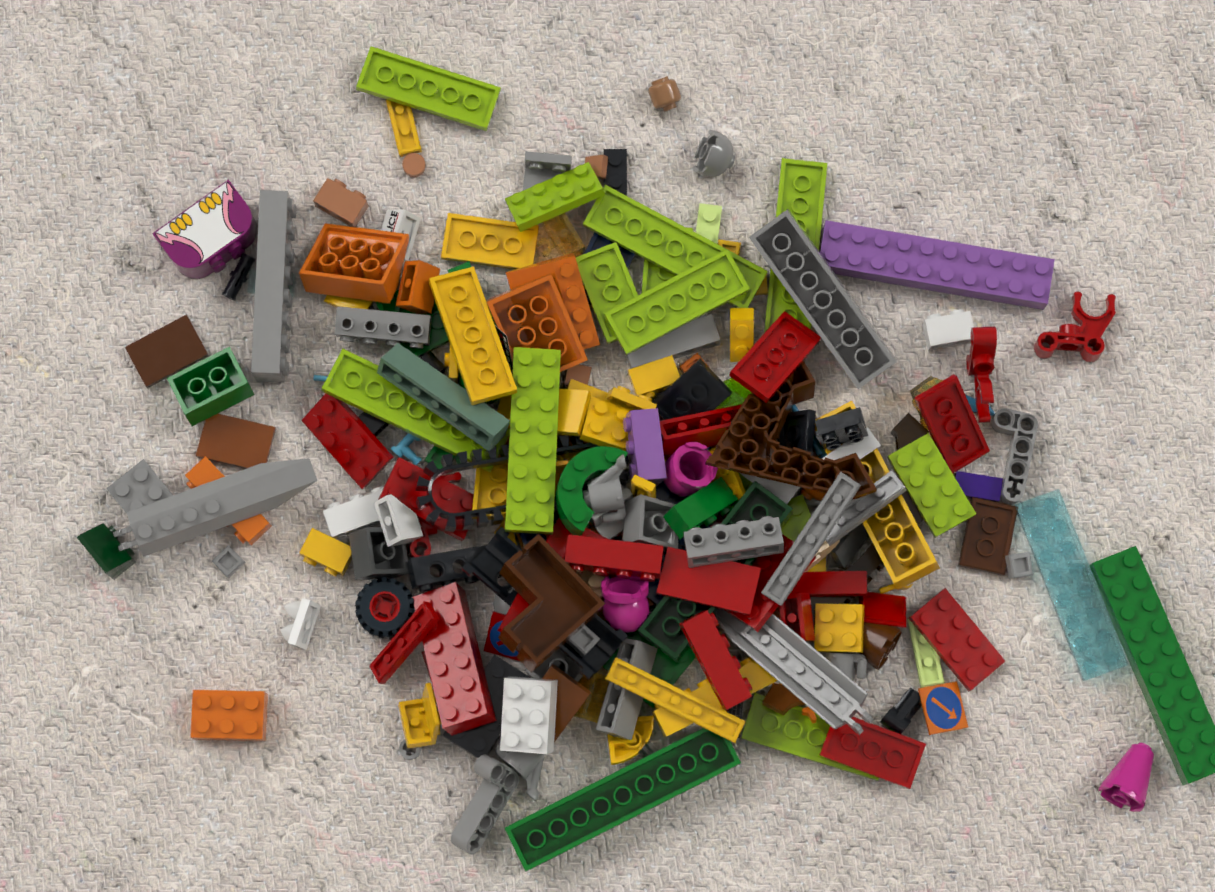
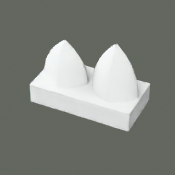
(305, 616)

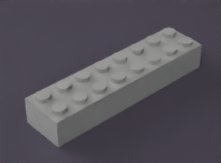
(272, 286)
(823, 299)

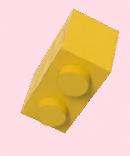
(741, 332)
(653, 377)
(326, 552)

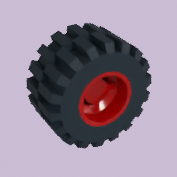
(384, 607)

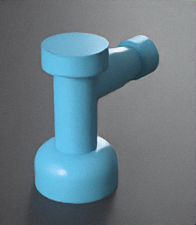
(403, 449)

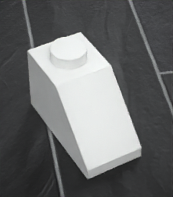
(397, 521)

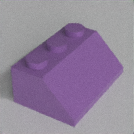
(645, 445)

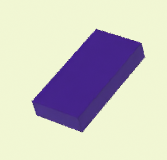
(980, 486)

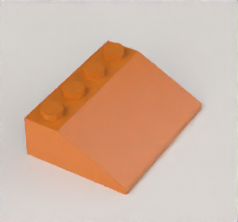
(355, 263)
(571, 289)
(537, 319)

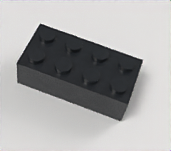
(484, 738)

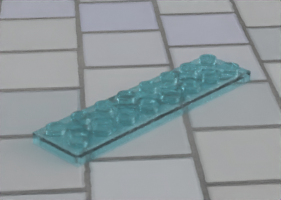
(1071, 585)

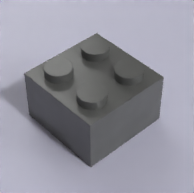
(374, 558)

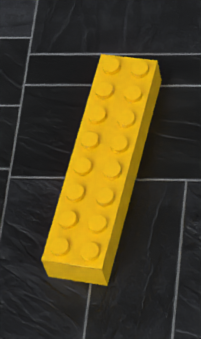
(894, 527)

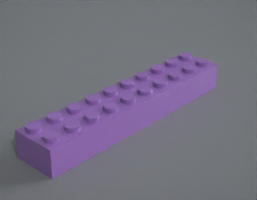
(937, 265)

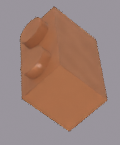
(340, 202)

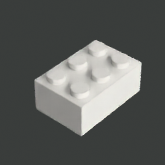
(528, 715)

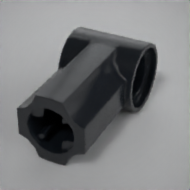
(900, 716)

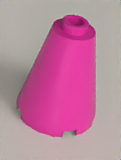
(1129, 779)

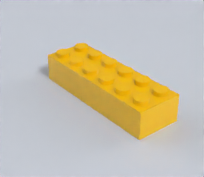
(671, 722)

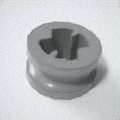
(404, 753)

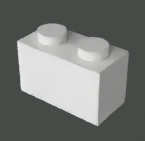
(947, 330)

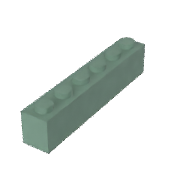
(442, 396)

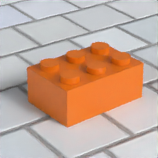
(229, 715)

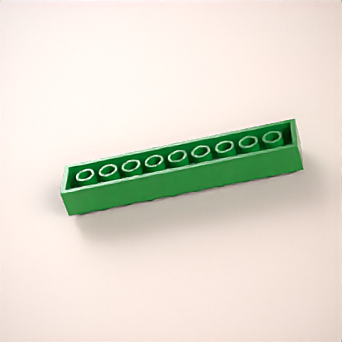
(1157, 663)
(620, 797)

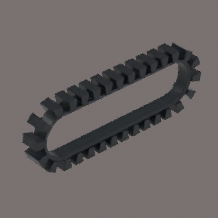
(477, 462)

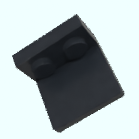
(841, 428)

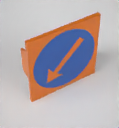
(943, 708)

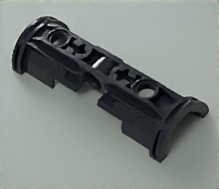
(487, 570)

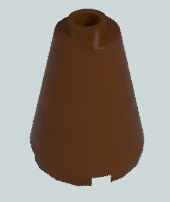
(878, 643)

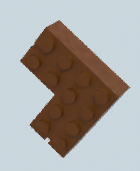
(556, 599)

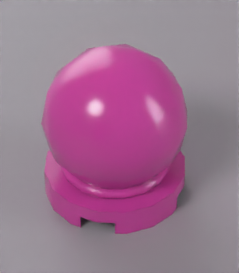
(687, 469)
(625, 602)

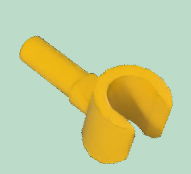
(891, 587)

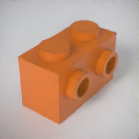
(414, 287)

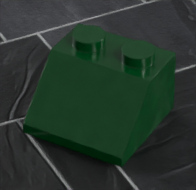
(105, 551)

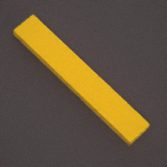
(675, 700)

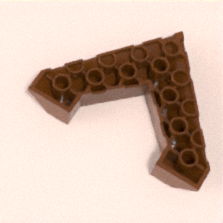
(753, 450)

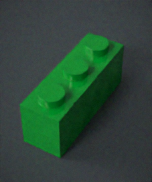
(701, 508)

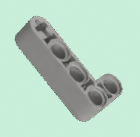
(1014, 457)
(485, 805)

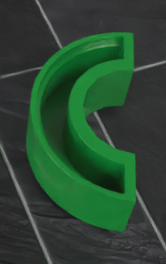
(580, 469)

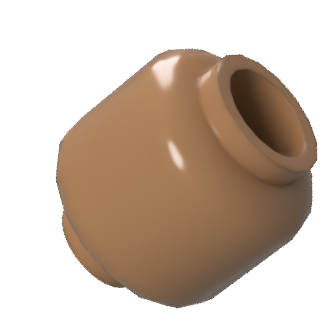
(664, 93)

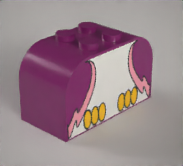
(209, 233)

